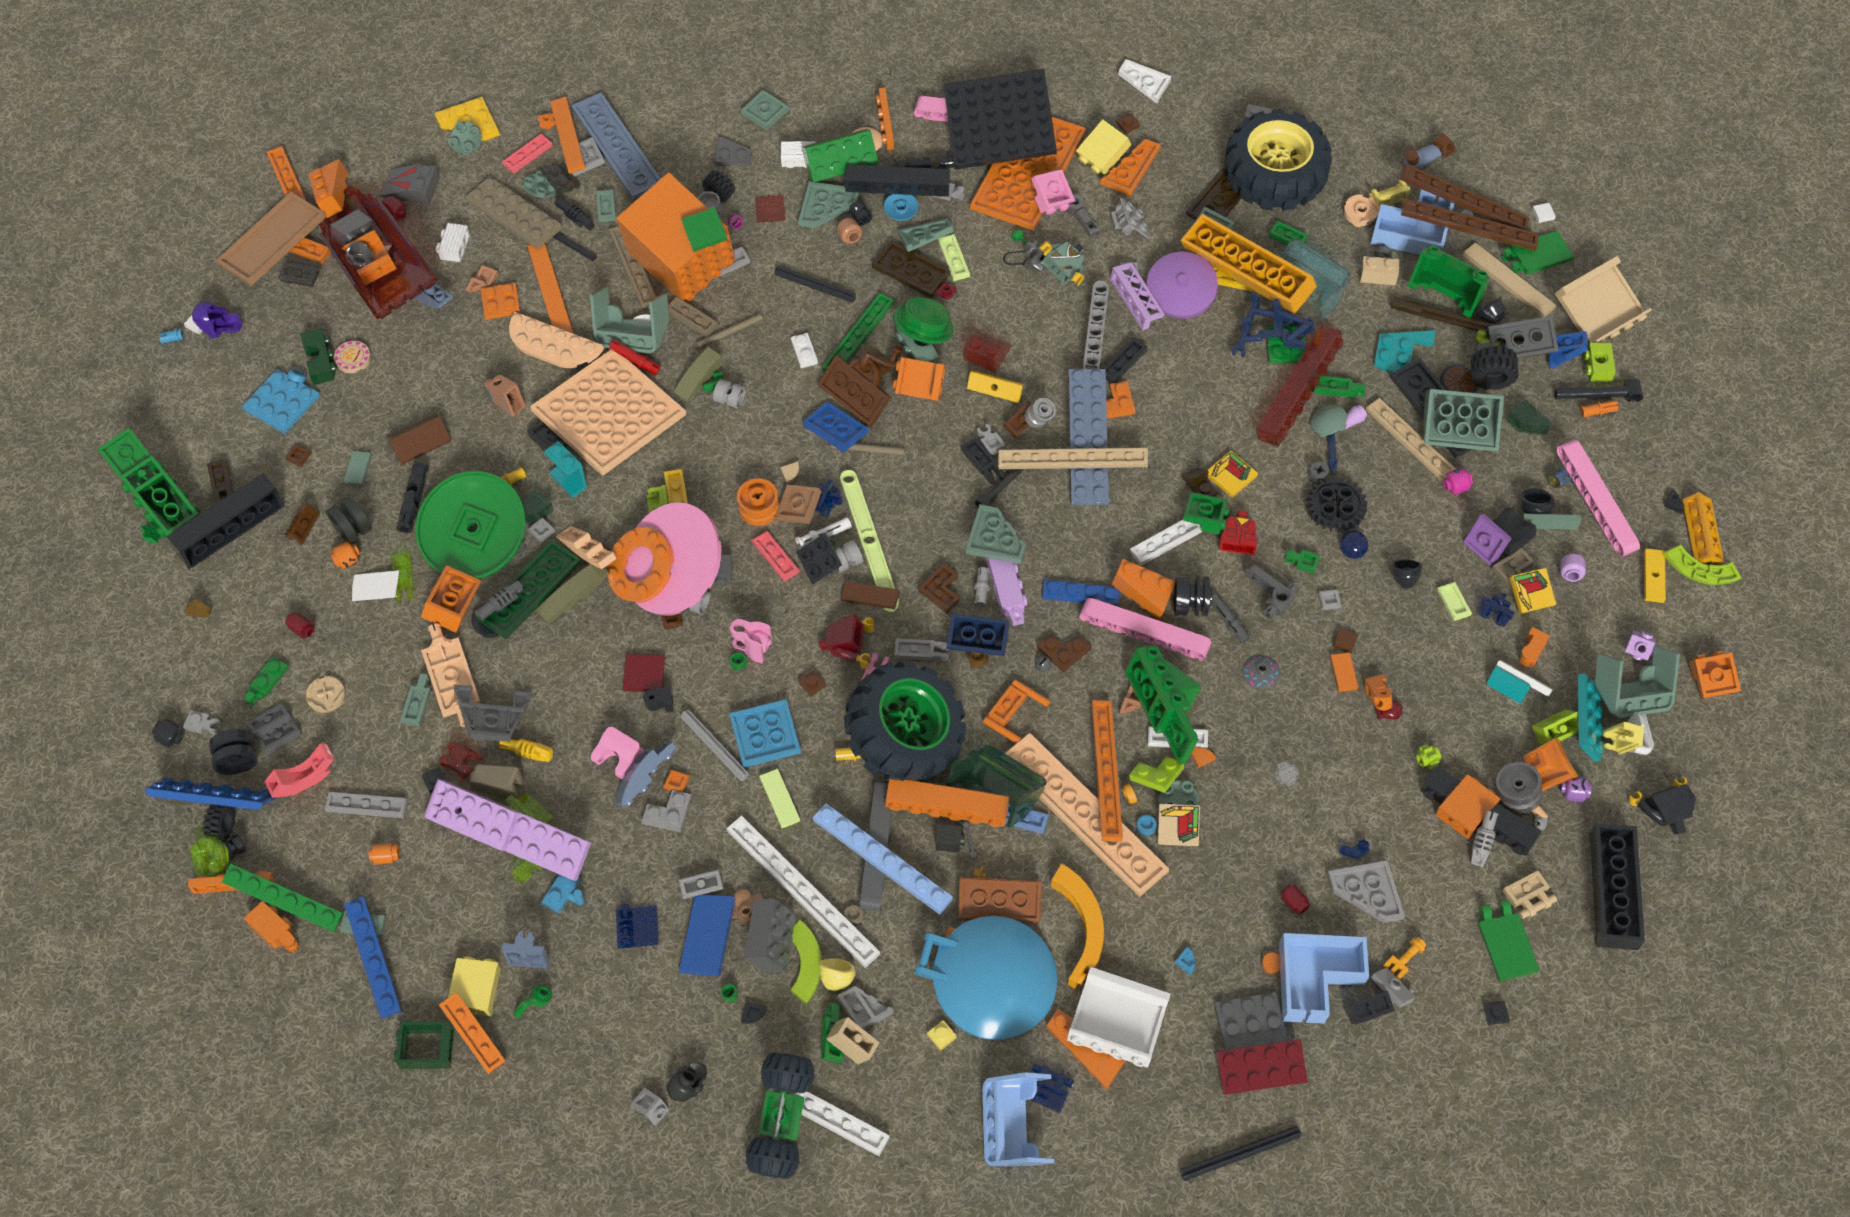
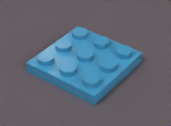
(280, 401)
(765, 733)

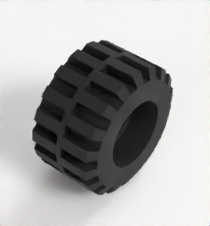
(1494, 367)

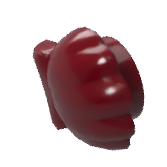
(1393, 713)

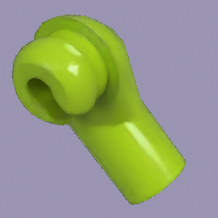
(1481, 337)

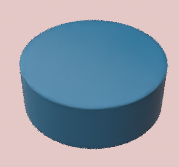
(297, 375)
(1146, 825)

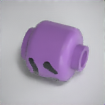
(1576, 789)

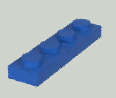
(1079, 592)

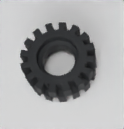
(719, 184)
(218, 822)

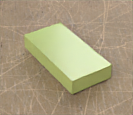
(1454, 601)

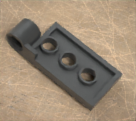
(1525, 329)

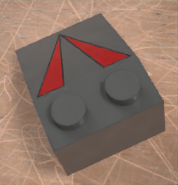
(412, 183)

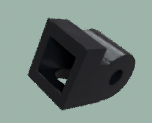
(659, 698)

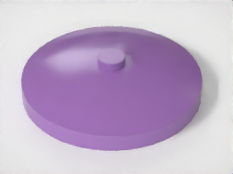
(1183, 284)

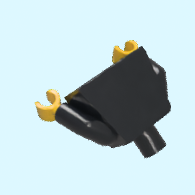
(1668, 806)

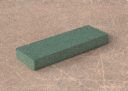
(1554, 521)

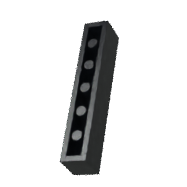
(897, 180)
(1508, 826)

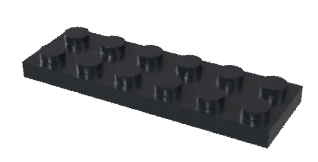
(1413, 382)

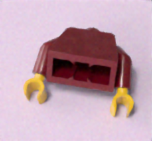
(846, 638)

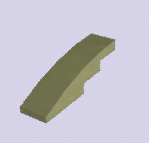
(571, 592)

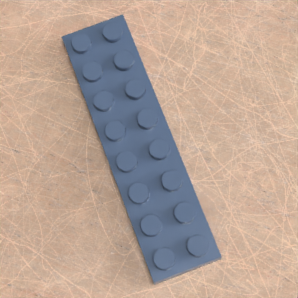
(616, 145)
(1088, 430)

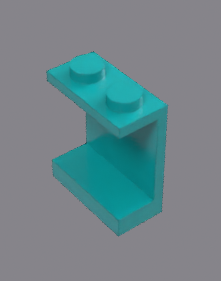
(569, 470)

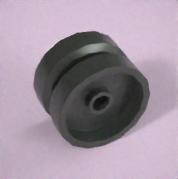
(349, 520)

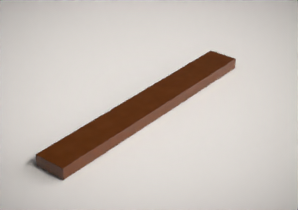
(1463, 197)
(1469, 224)

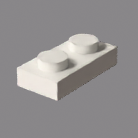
(804, 350)

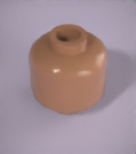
(849, 231)

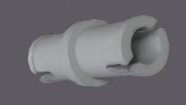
(981, 586)

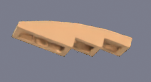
(585, 547)

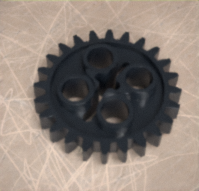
(1353, 503)

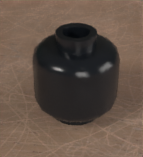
(167, 733)

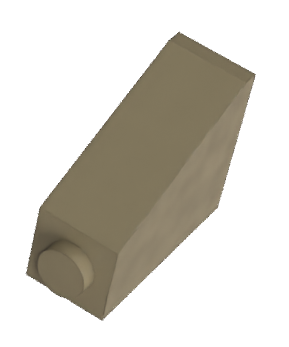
(497, 780)

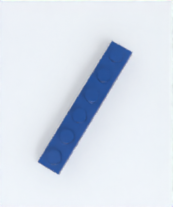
(373, 957)

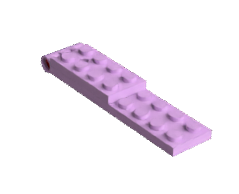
(507, 829)

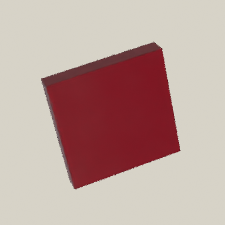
(643, 672)

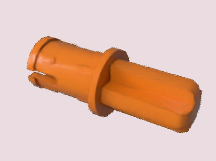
(1599, 408)

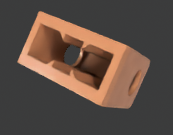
(502, 389)

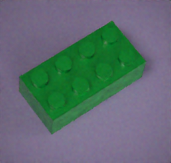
(832, 155)

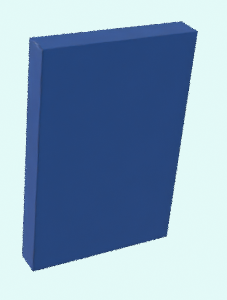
(835, 426)

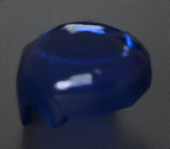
(1354, 544)

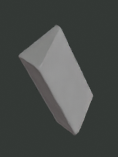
(701, 884)

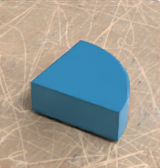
(1186, 960)

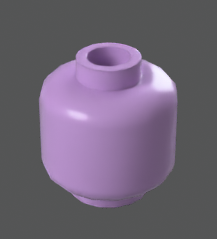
(1572, 567)

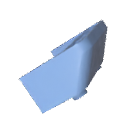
(1006, 1120)

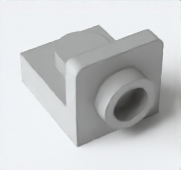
(650, 1106)

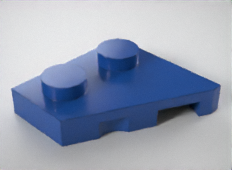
(1569, 347)

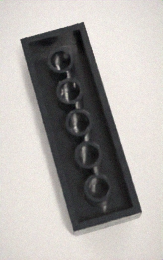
(226, 521)
(1617, 887)

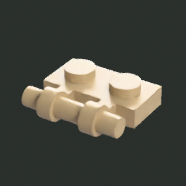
(1526, 889)

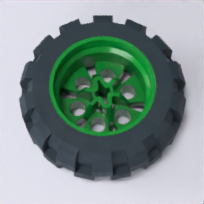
(876, 736)

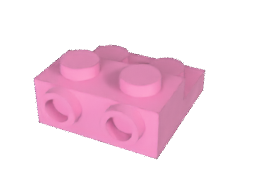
(1052, 192)

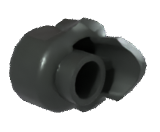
(687, 1082)

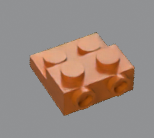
(1715, 674)

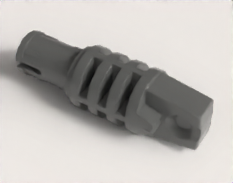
(499, 600)

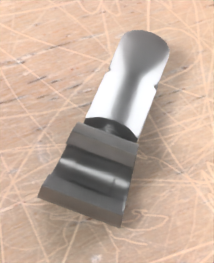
(1076, 209)

